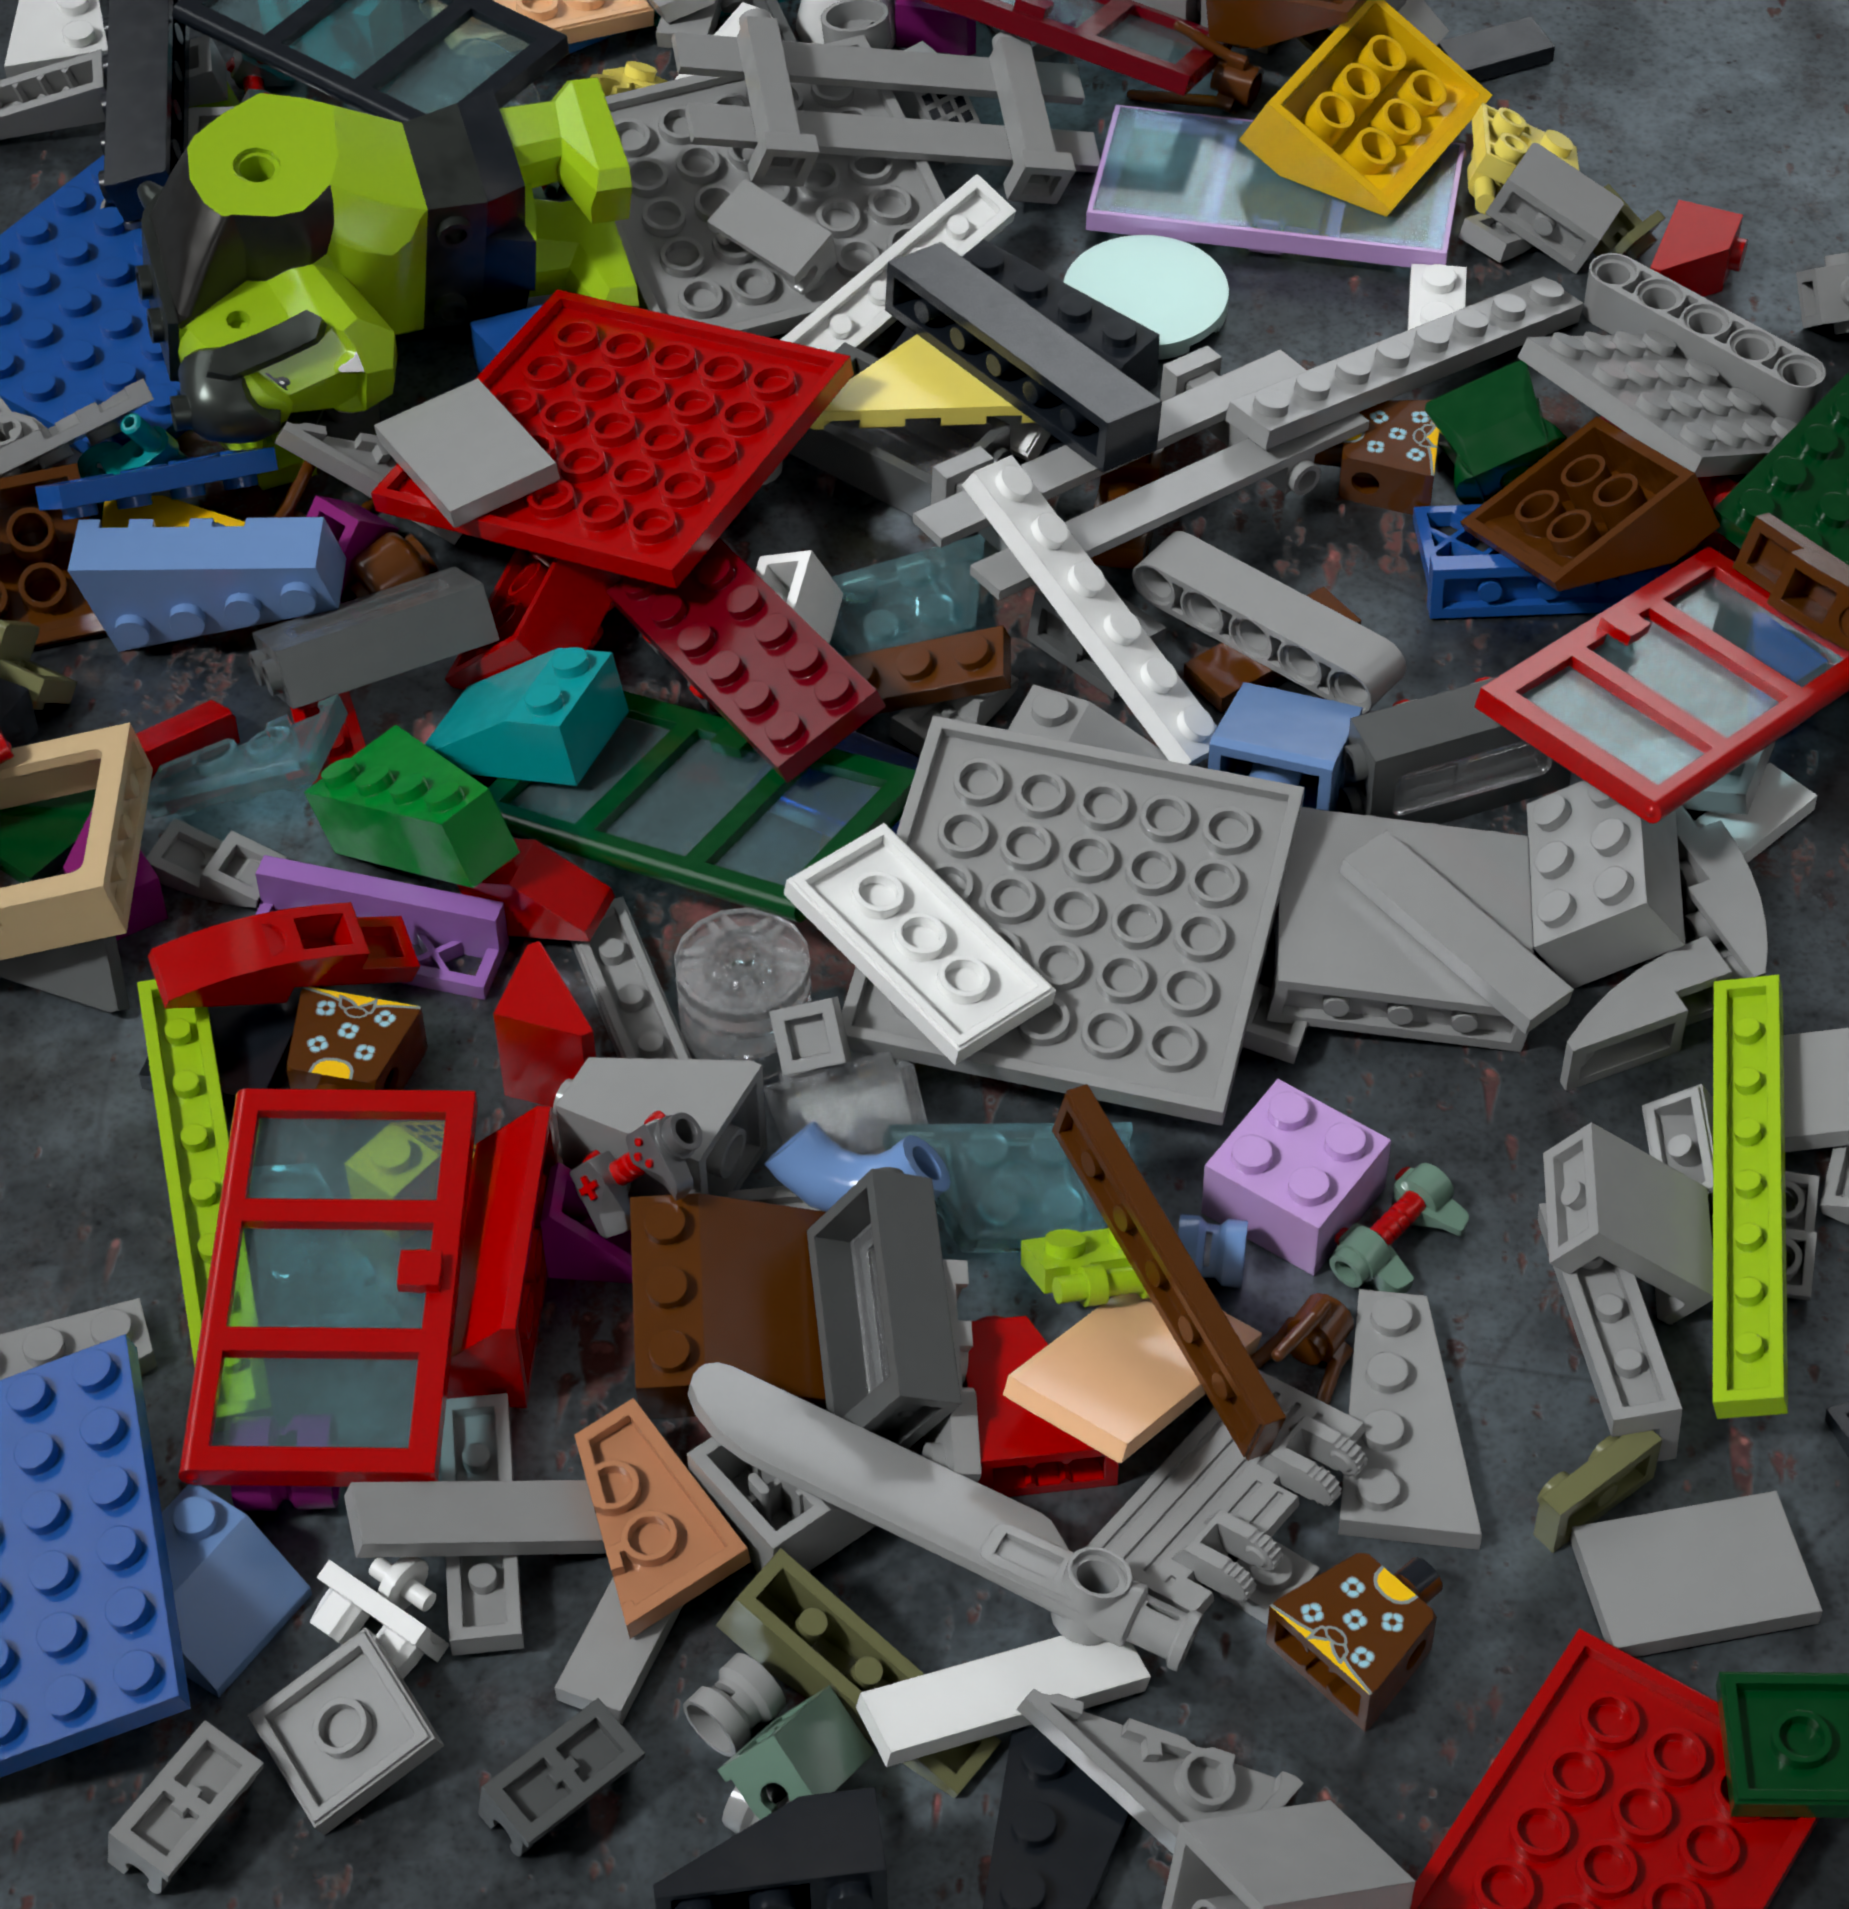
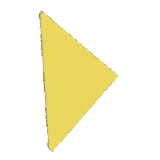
(915, 384)

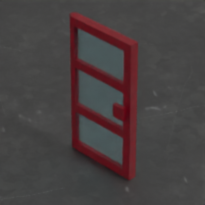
(1103, 32)

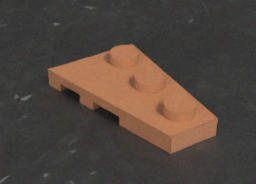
(654, 1518)

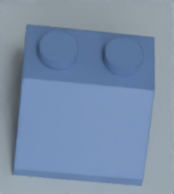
(227, 1586)

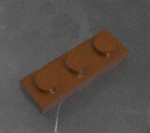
(938, 668)

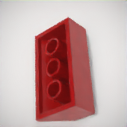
(536, 609)
(503, 1262)

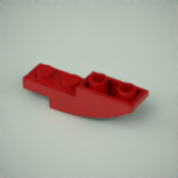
(274, 951)

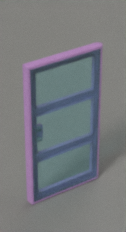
(1201, 185)

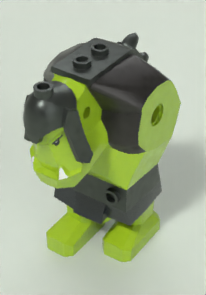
(326, 231)

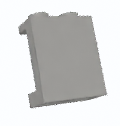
(1631, 1212)

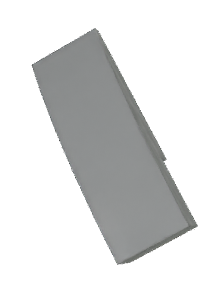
(1645, 1014)

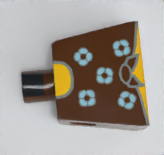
(1391, 461)
(354, 1042)
(1358, 1631)

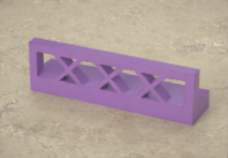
(435, 919)

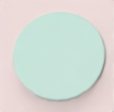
(1157, 284)

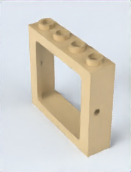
(99, 894)

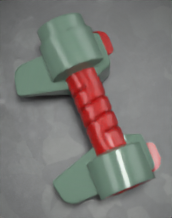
(1419, 1199)

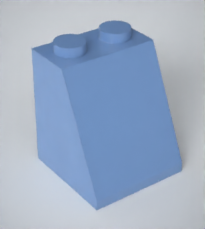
(1285, 741)

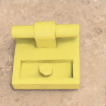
(1499, 145)

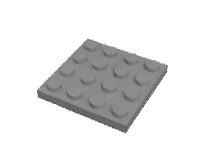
(1661, 398)

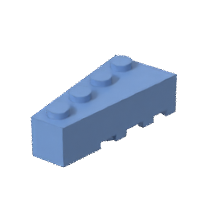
(205, 577)

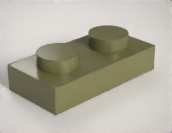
(1608, 1477)

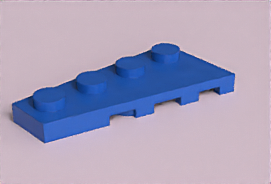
(134, 486)

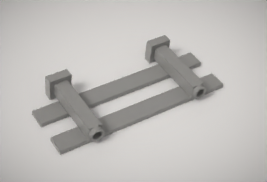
(791, 139)
(1192, 400)

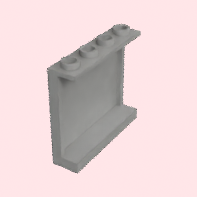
(1356, 968)

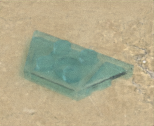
(909, 599)
(1006, 1182)

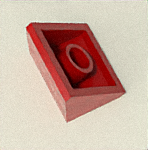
(539, 1030)

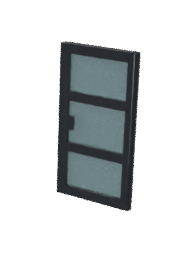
(386, 53)

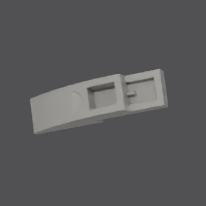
(1721, 896)

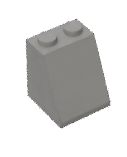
(619, 1094)
(1283, 1861)

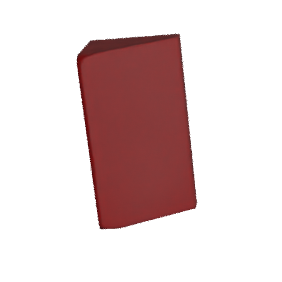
(188, 733)

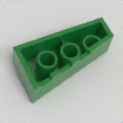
(411, 812)

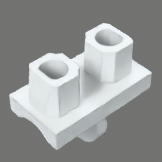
(352, 1602)

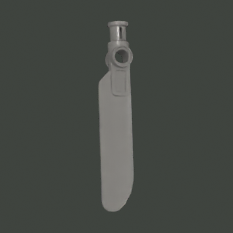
(939, 1510)

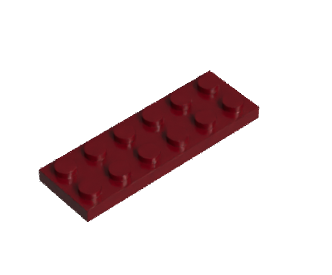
(752, 659)

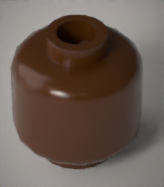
(389, 563)

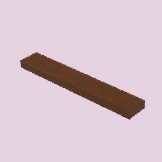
(1168, 1274)

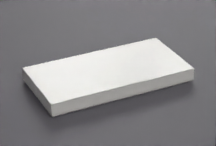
(919, 943)

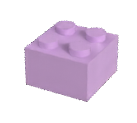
(1296, 1175)

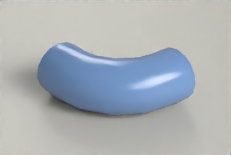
(824, 1171)

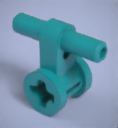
(148, 447)

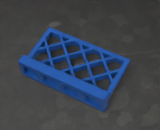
(1487, 584)

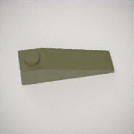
(818, 1641)

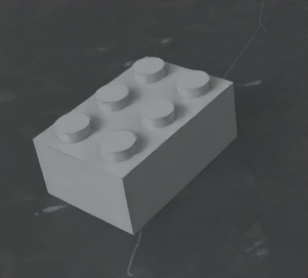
(1601, 884)

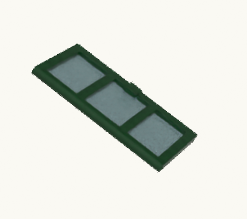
(703, 810)

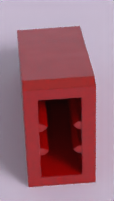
(1017, 1447)

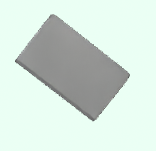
(1682, 1134)

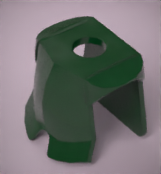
(1492, 431)

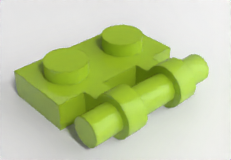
(1080, 1266)

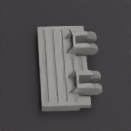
(1219, 1504)

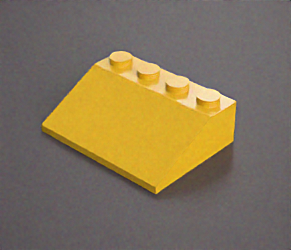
(1366, 111)

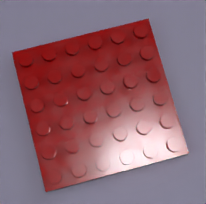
(651, 429)

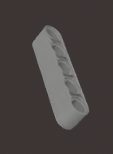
(1638, 299)
(1269, 621)

